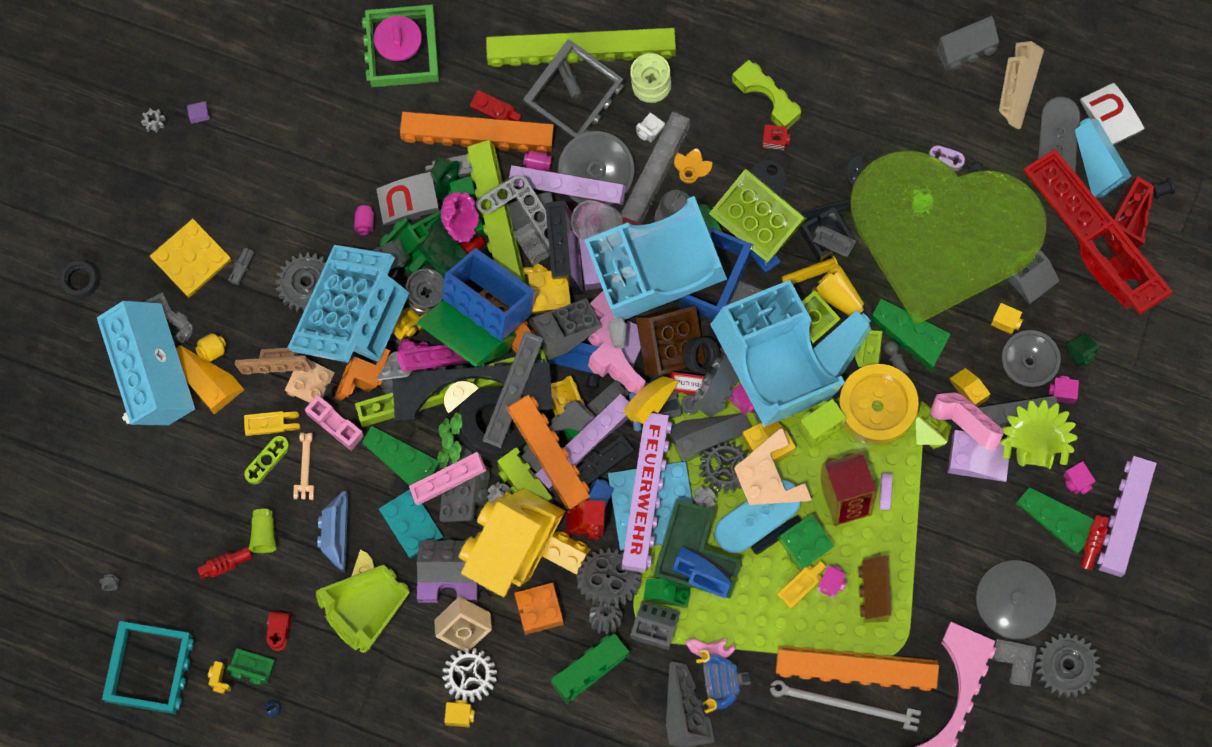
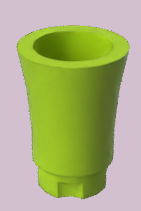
(262, 532)

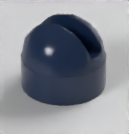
(274, 712)

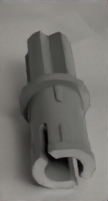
(570, 80)
(240, 267)

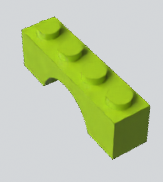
(751, 79)

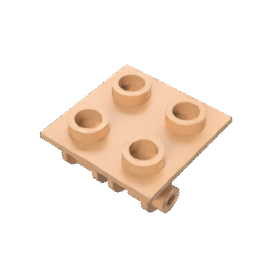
(309, 383)

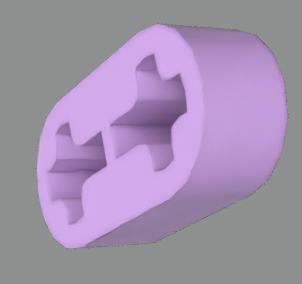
(949, 156)
(885, 491)

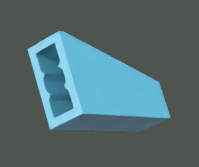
(1101, 160)
(842, 344)

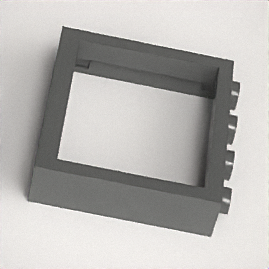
(549, 72)

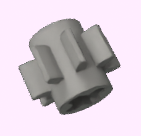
(153, 125)
(497, 490)
(704, 497)

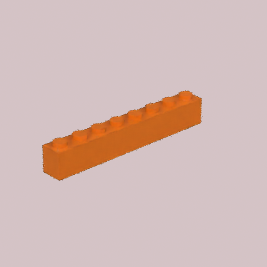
(470, 131)
(857, 667)

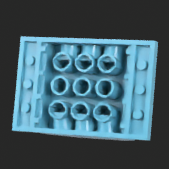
(350, 307)

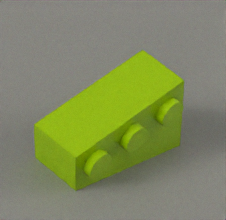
(520, 476)

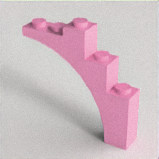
(606, 357)

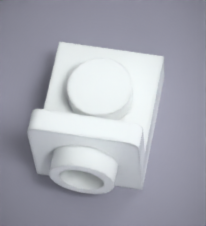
(649, 128)

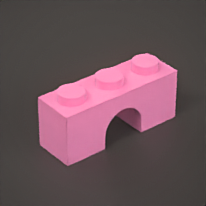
(333, 423)

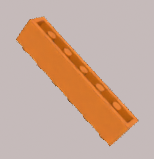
(548, 452)

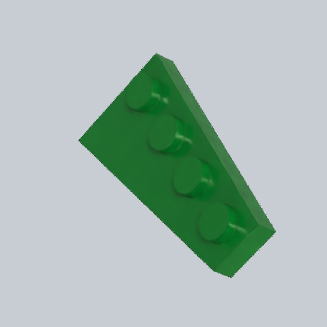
(1062, 521)

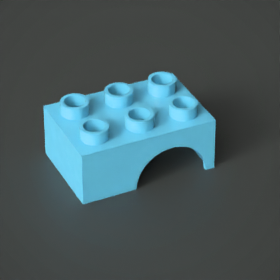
(655, 261)
(773, 353)

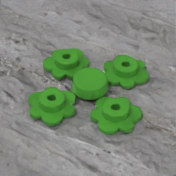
(448, 444)

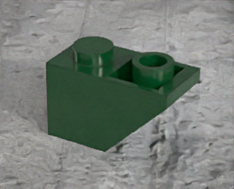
(1082, 350)

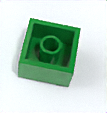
(805, 541)

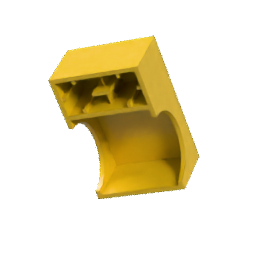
(511, 541)

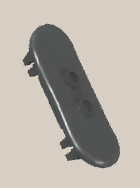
(1057, 129)

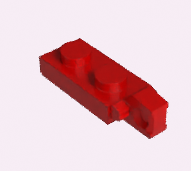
(493, 107)

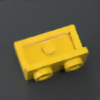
(407, 324)
(562, 393)
(566, 551)

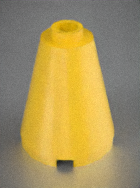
(839, 292)

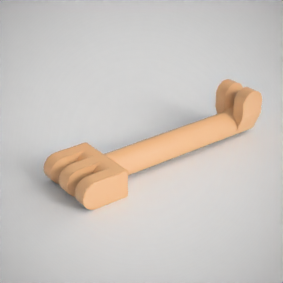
(304, 487)

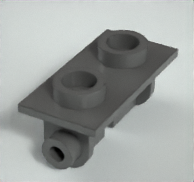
(834, 240)

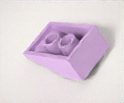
(974, 460)

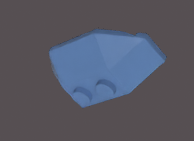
(334, 531)

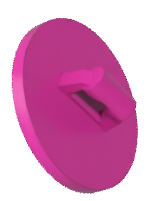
(397, 38)

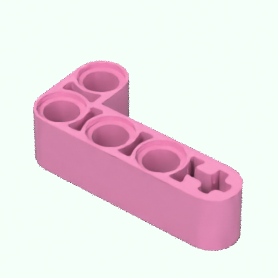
(968, 417)

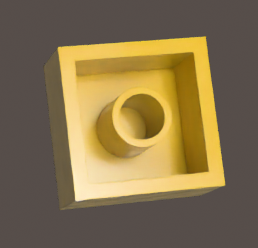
(549, 293)

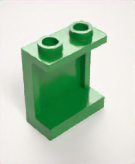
(417, 259)

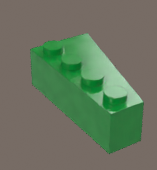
(922, 340)

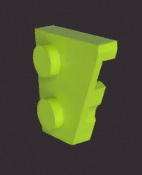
(870, 350)

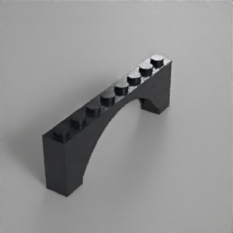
(413, 391)

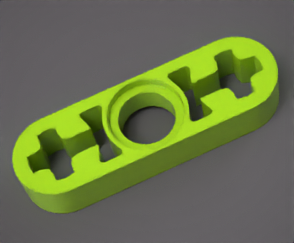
(267, 468)

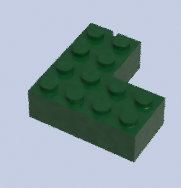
(689, 529)

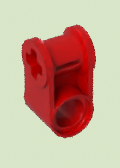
(278, 627)

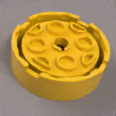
(882, 385)

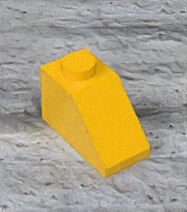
(970, 387)

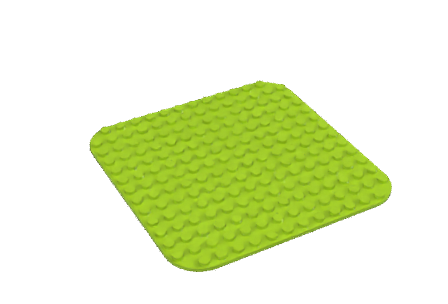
(755, 614)

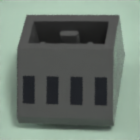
(655, 625)

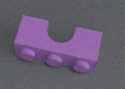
(428, 591)

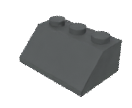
(968, 44)

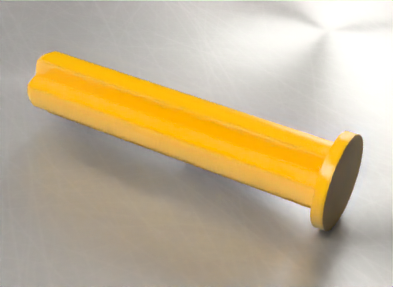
(811, 271)

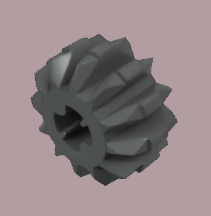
(605, 618)

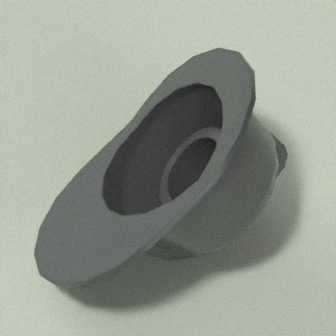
(670, 204)

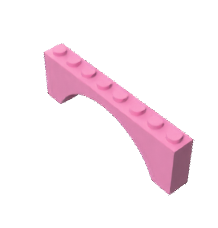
(969, 655)

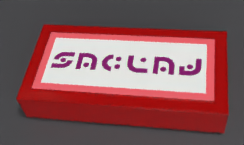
(687, 383)

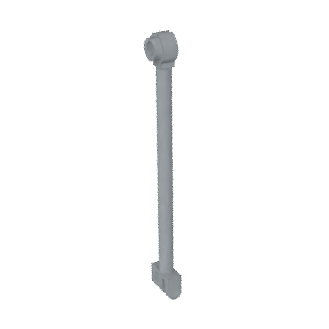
(906, 718)

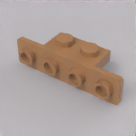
(274, 361)

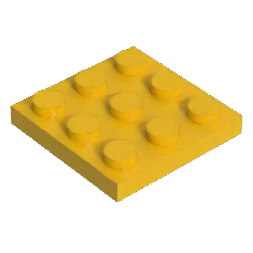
(190, 258)

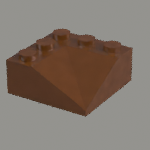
(664, 337)

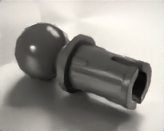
(892, 348)

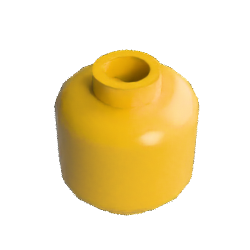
(210, 347)

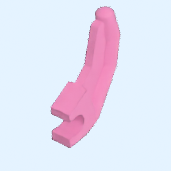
(713, 648)

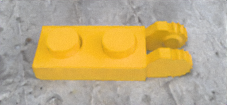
(269, 423)

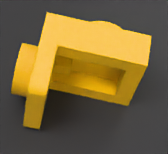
(215, 674)

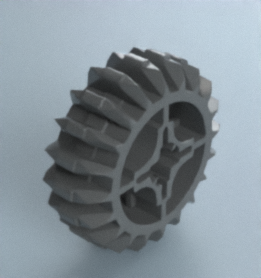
(715, 453)

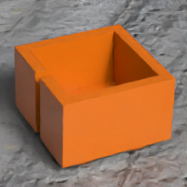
(539, 608)

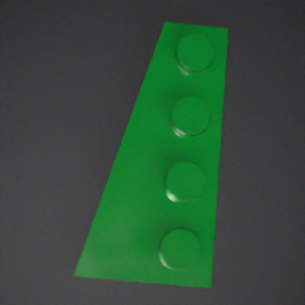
(401, 458)

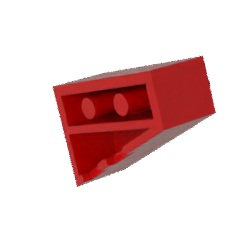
(1133, 210)
(586, 519)

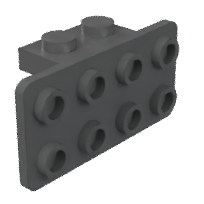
(460, 501)

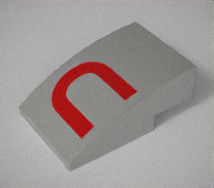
(407, 198)

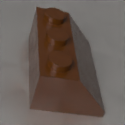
(875, 590)

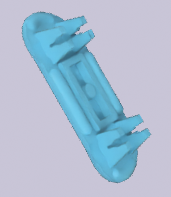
(752, 522)

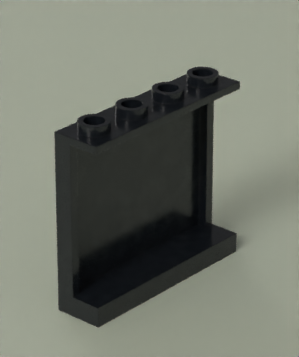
(564, 246)

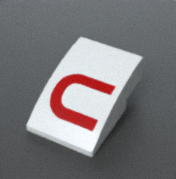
(1113, 113)

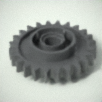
(294, 275)
(1067, 680)

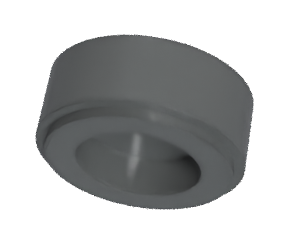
(686, 405)

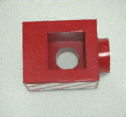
(772, 132)

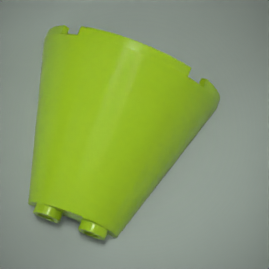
(362, 605)

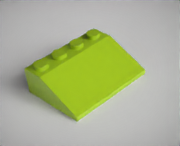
(757, 215)

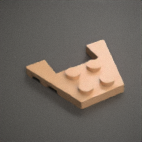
(760, 477)

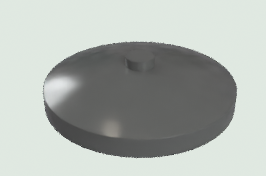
(597, 157)
(1015, 600)

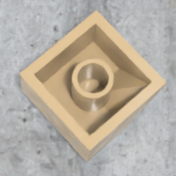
(462, 624)

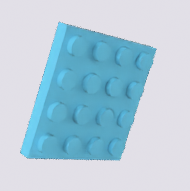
(674, 487)

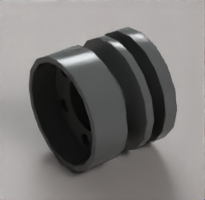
(424, 281)

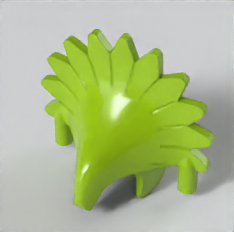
(1039, 435)

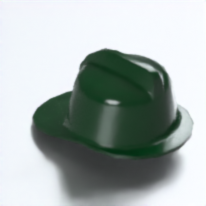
(443, 173)

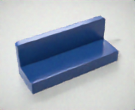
(576, 358)

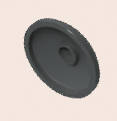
(1035, 347)

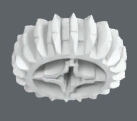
(473, 667)

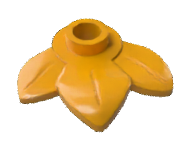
(693, 164)

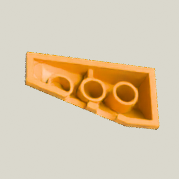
(208, 381)

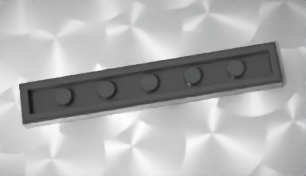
(512, 388)

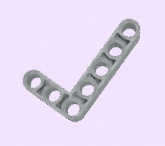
(520, 193)

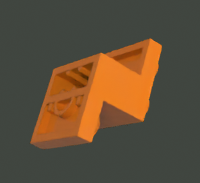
(361, 375)

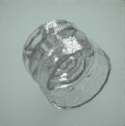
(594, 218)

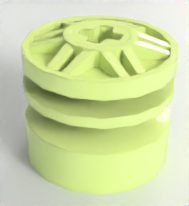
(647, 69)

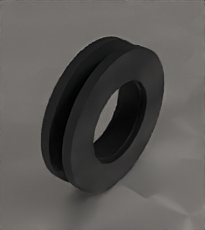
(472, 436)

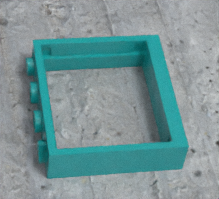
(117, 659)

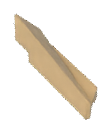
(1019, 82)

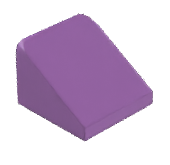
(198, 112)

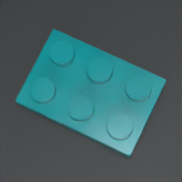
(409, 523)

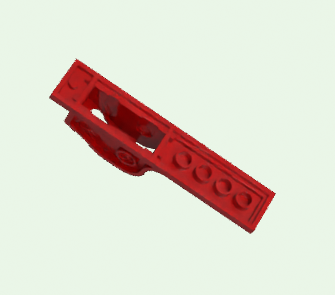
(1089, 221)

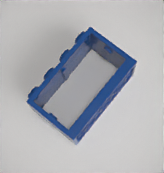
(732, 245)
(498, 283)

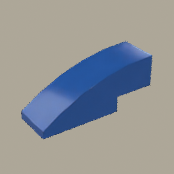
(701, 573)

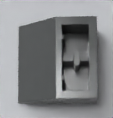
(1035, 278)

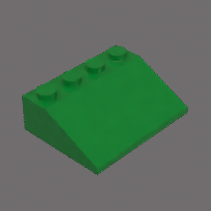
(464, 335)

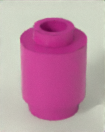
(537, 160)
(364, 220)

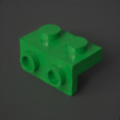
(251, 666)

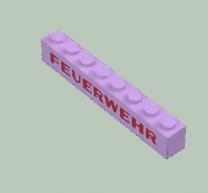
(645, 493)

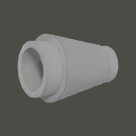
(617, 330)

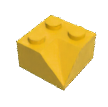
(759, 434)

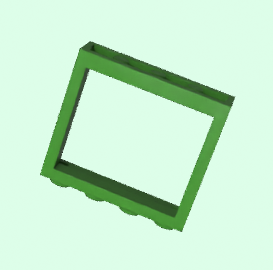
(413, 12)

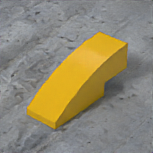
(650, 399)

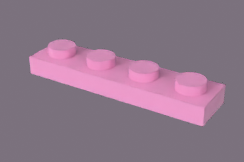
(447, 478)

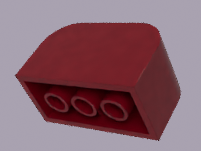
(848, 488)

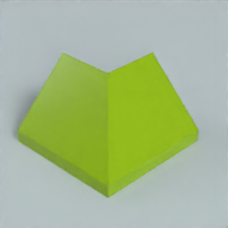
(929, 429)

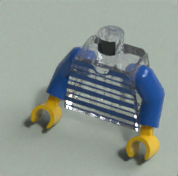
(721, 680)

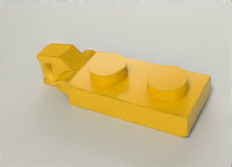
(801, 585)

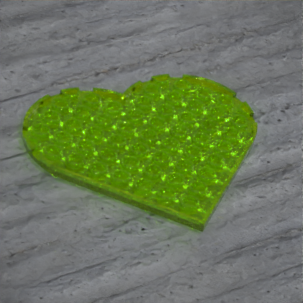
(944, 232)

